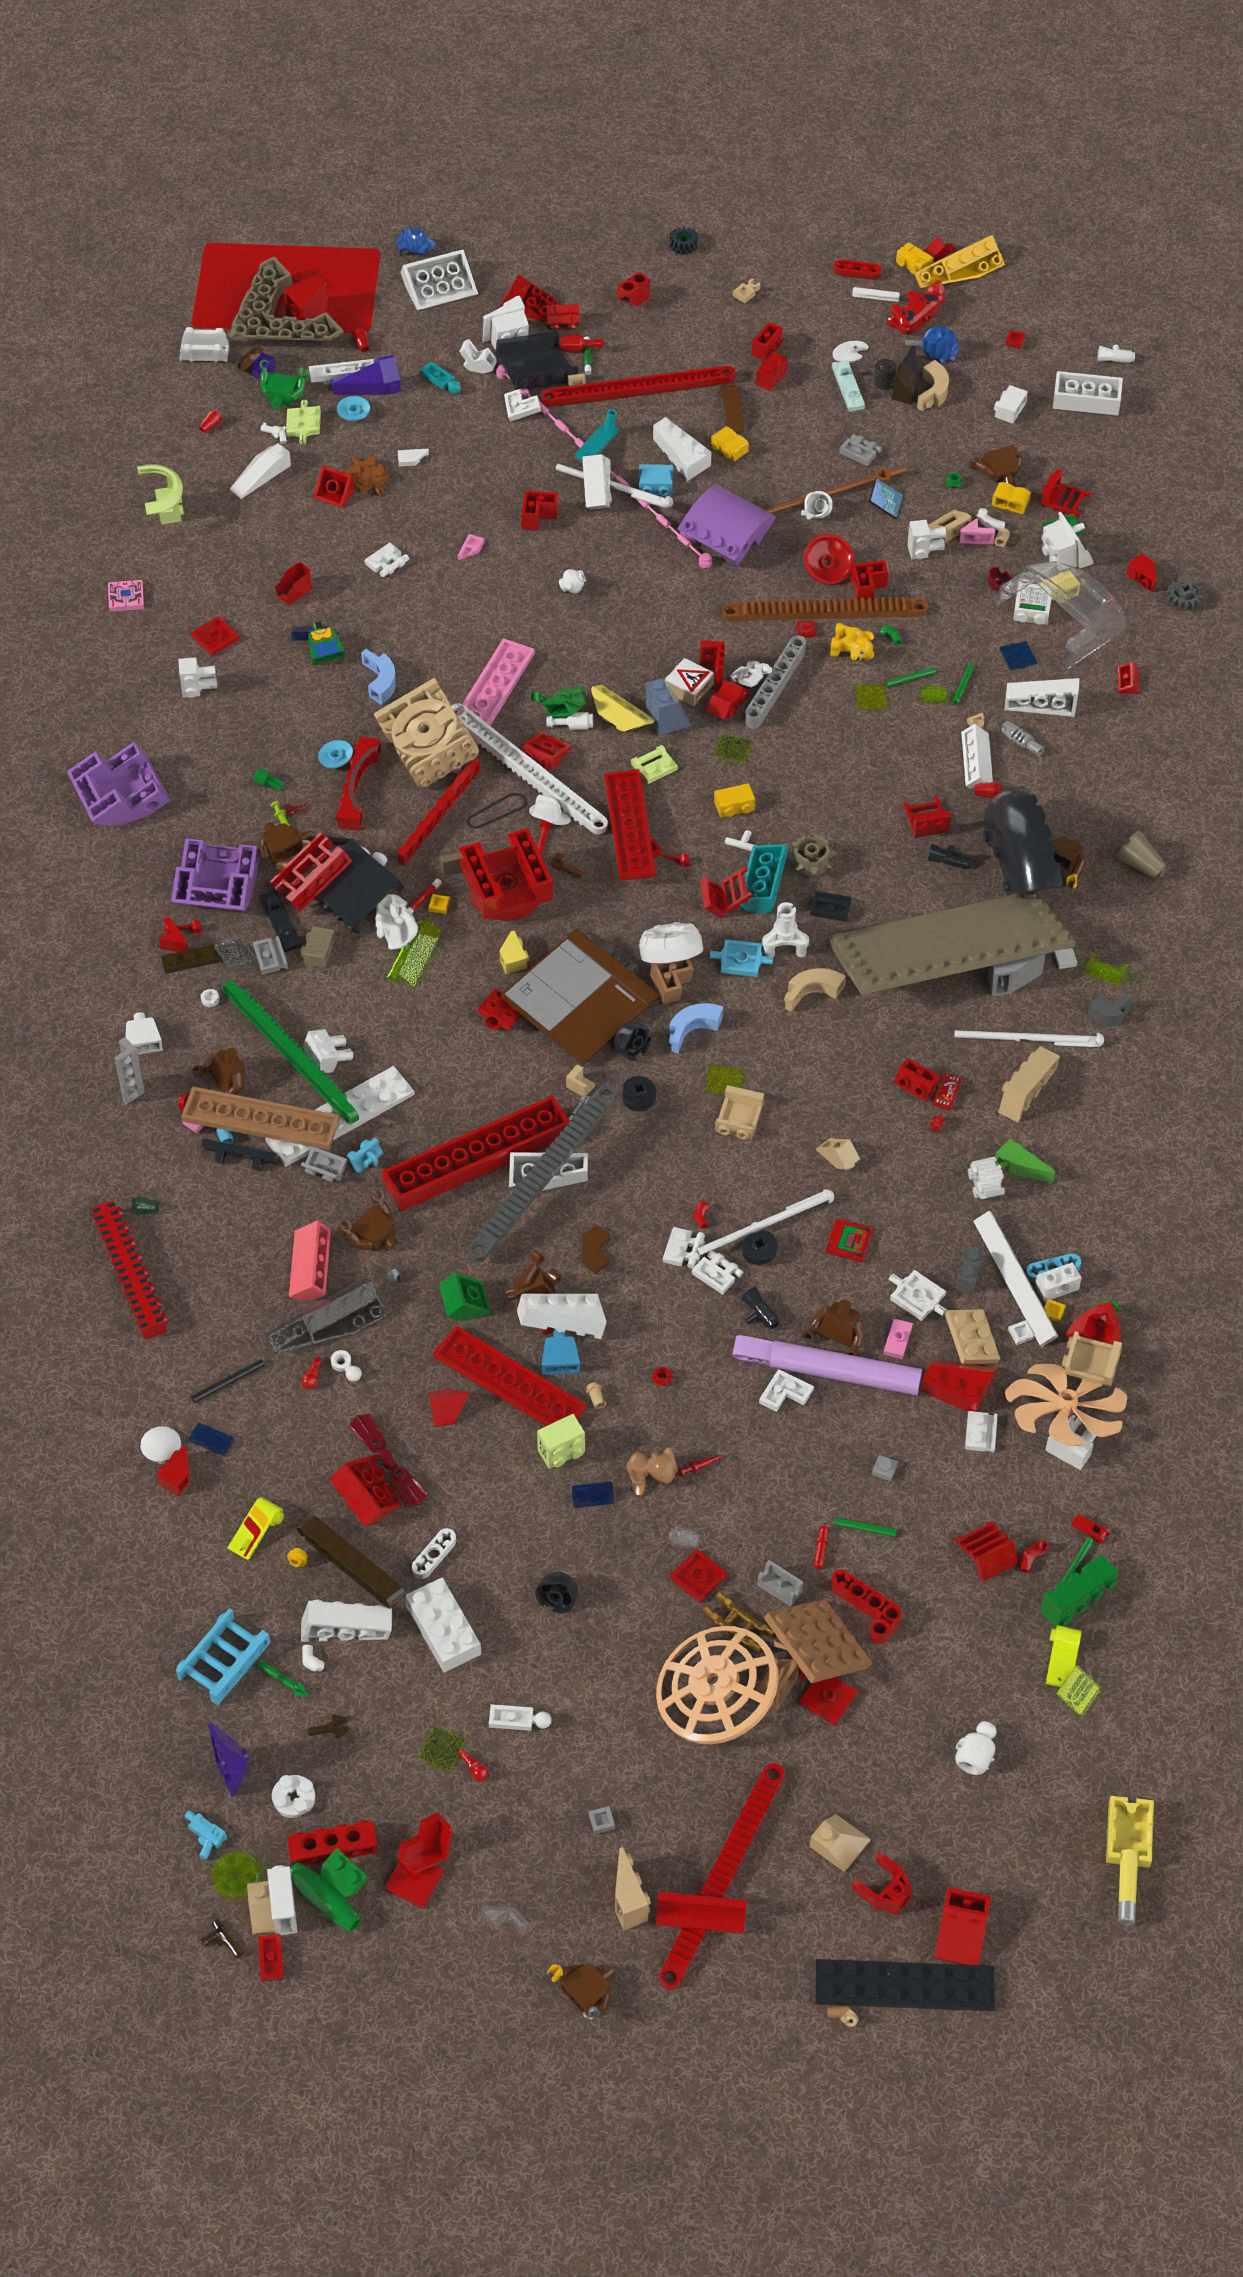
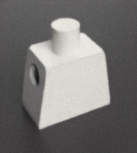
(143, 1034)

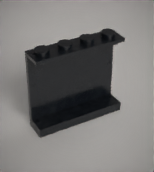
(534, 360)
(357, 887)

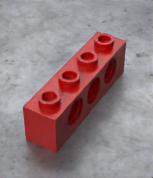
(341, 1833)

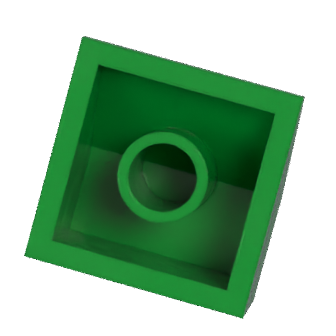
(464, 1297)

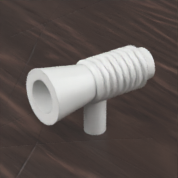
(1115, 355)

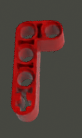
(846, 1584)

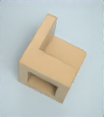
(578, 1083)

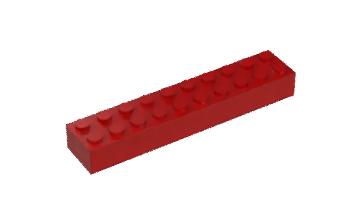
(474, 1153)

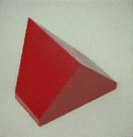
(446, 1405)

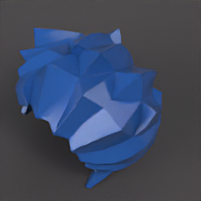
(414, 241)
(940, 344)

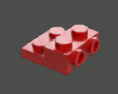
(546, 750)

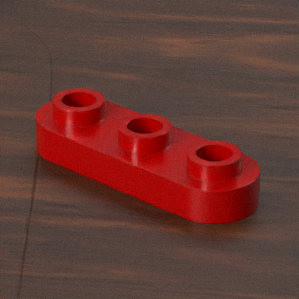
(857, 269)

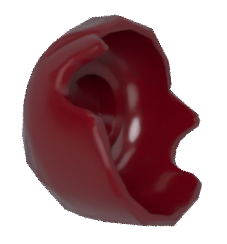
(997, 577)

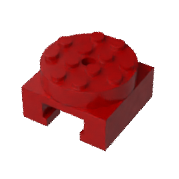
(507, 881)

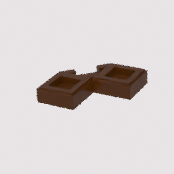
(592, 1242)

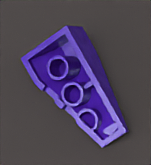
(229, 1758)

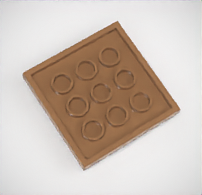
(818, 1640)

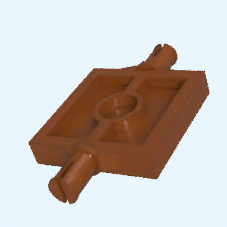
(368, 475)

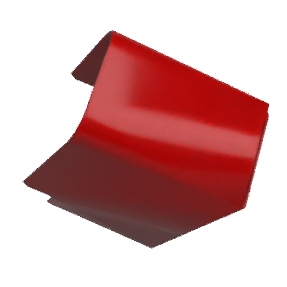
(635, 287)
(298, 577)

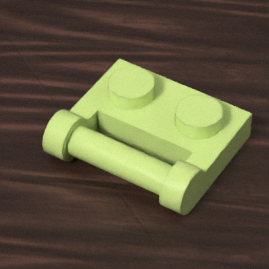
(657, 768)

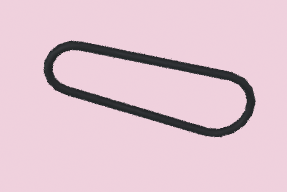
(511, 794)

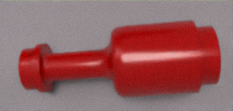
(577, 343)

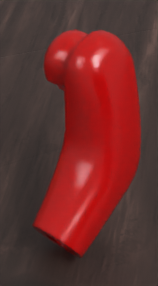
(1032, 1552)

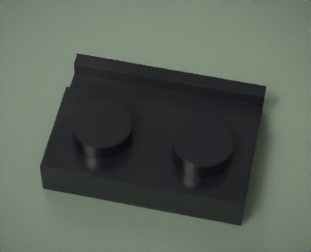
(830, 906)

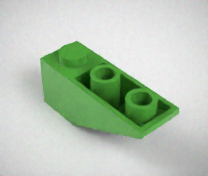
(1020, 1162)

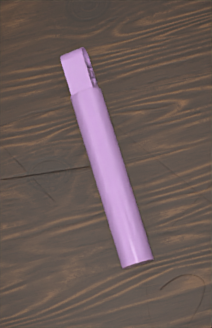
(829, 1364)

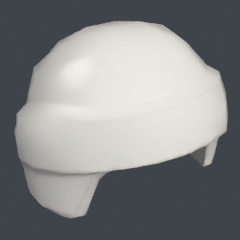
(816, 503)

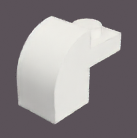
(477, 361)

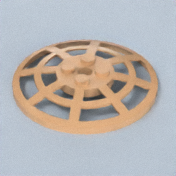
(721, 1690)

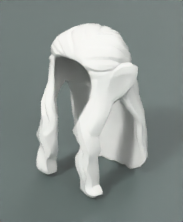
(395, 922)

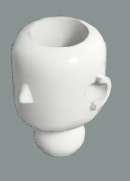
(976, 1749)

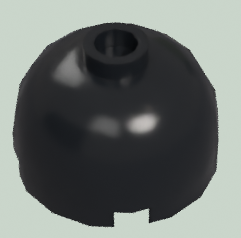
(632, 1036)
(557, 1589)

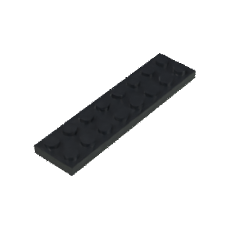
(905, 1985)

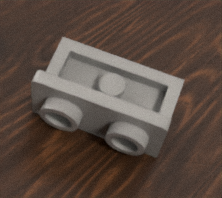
(325, 1163)

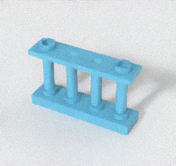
(231, 1674)

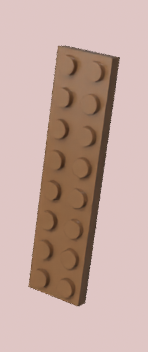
(260, 1118)

